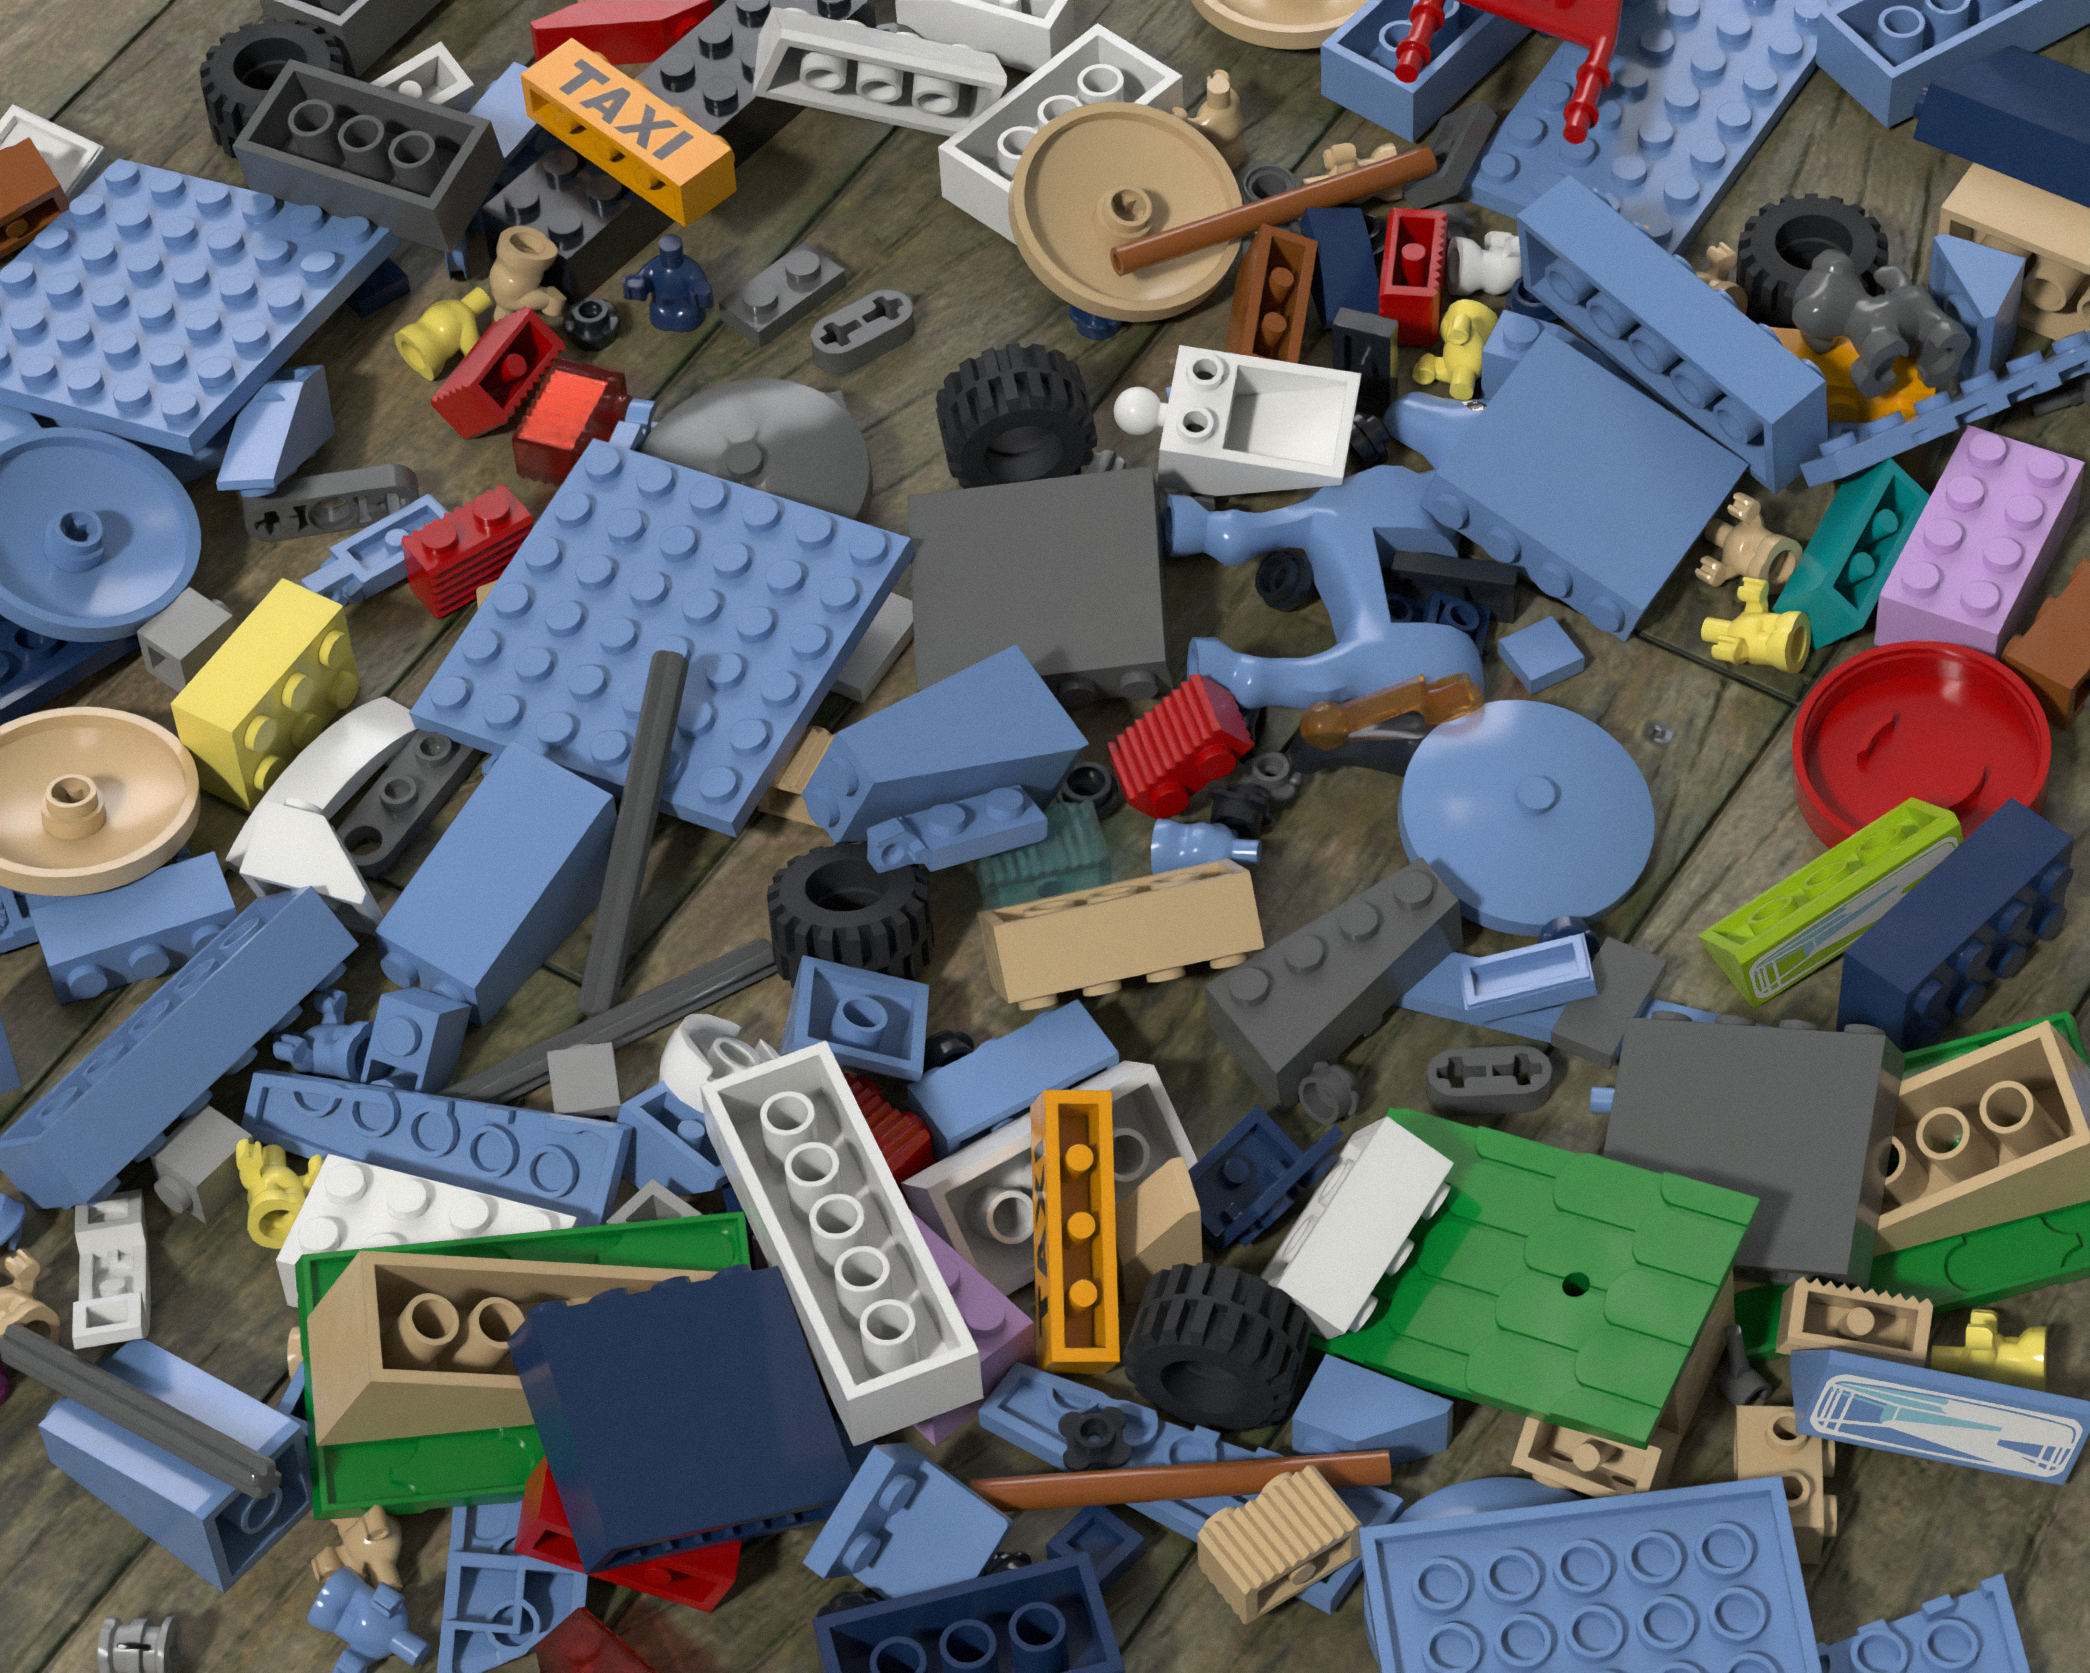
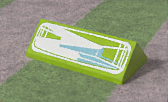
(1830, 900)

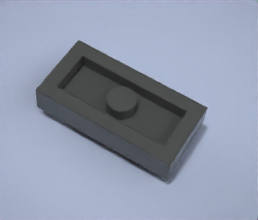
(1455, 147)
(782, 294)

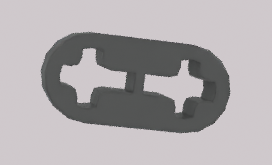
(862, 331)
(1489, 1080)

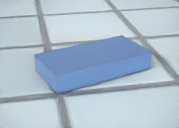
(1526, 979)

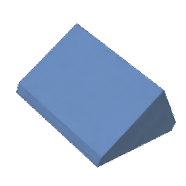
(1980, 292)
(865, 1017)

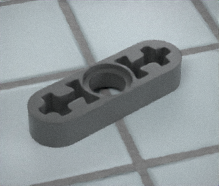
(314, 520)

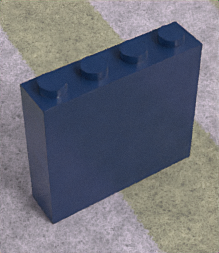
(2014, 118)
(680, 1416)

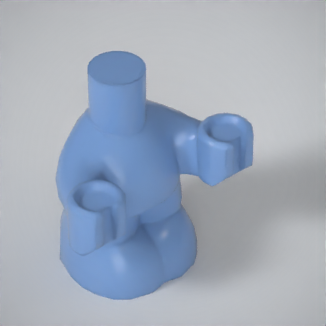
(1187, 845)
(327, 1048)
(368, 1620)

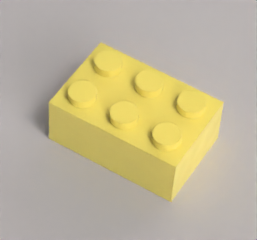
(267, 693)

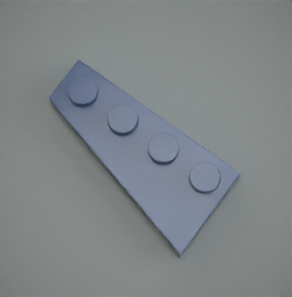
(1946, 1636)

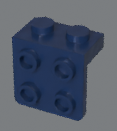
(1254, 1178)

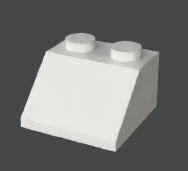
(298, 849)

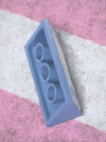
(1937, 1415)

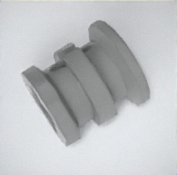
(158, 1644)

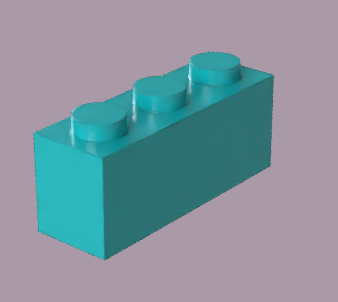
(1853, 551)

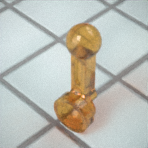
(1328, 724)

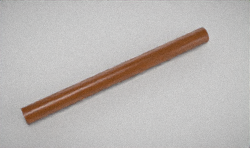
(1272, 211)
(1176, 1481)

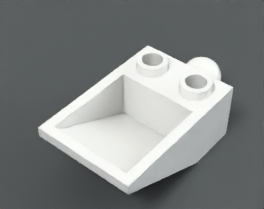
(1250, 421)

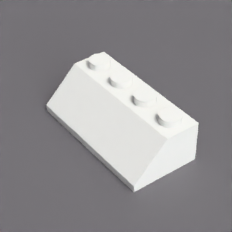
(874, 72)
(985, 1193)

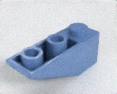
(277, 431)

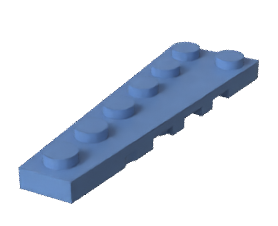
(1940, 414)
(473, 1145)
(1027, 1414)

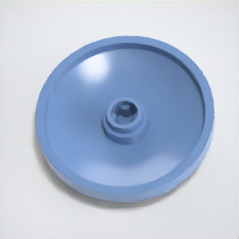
(90, 535)
(1527, 815)

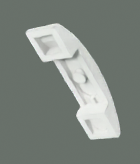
(336, 763)
(112, 1271)

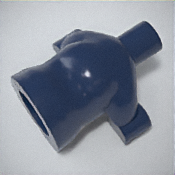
(676, 287)

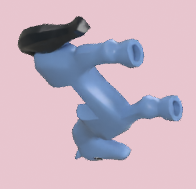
(1348, 539)

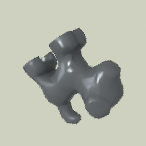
(1905, 322)

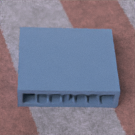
(1583, 485)

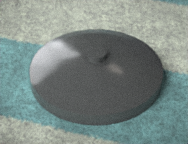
(771, 440)

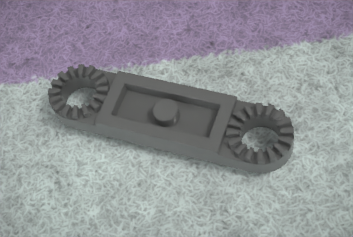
(406, 799)

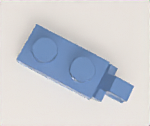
(372, 556)
(957, 831)

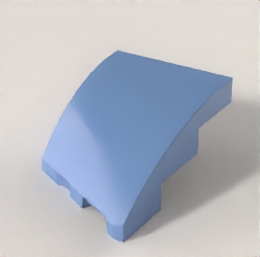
(497, 1598)

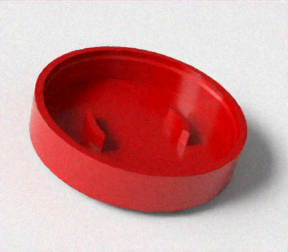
(1918, 726)

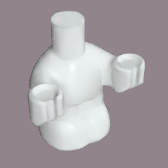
(1488, 269)

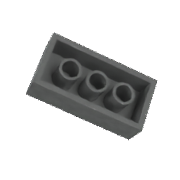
(370, 154)

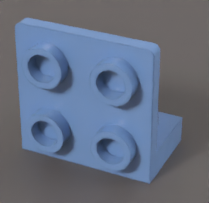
(907, 1527)

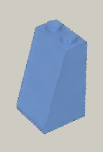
(946, 745)
(501, 884)
(168, 1499)

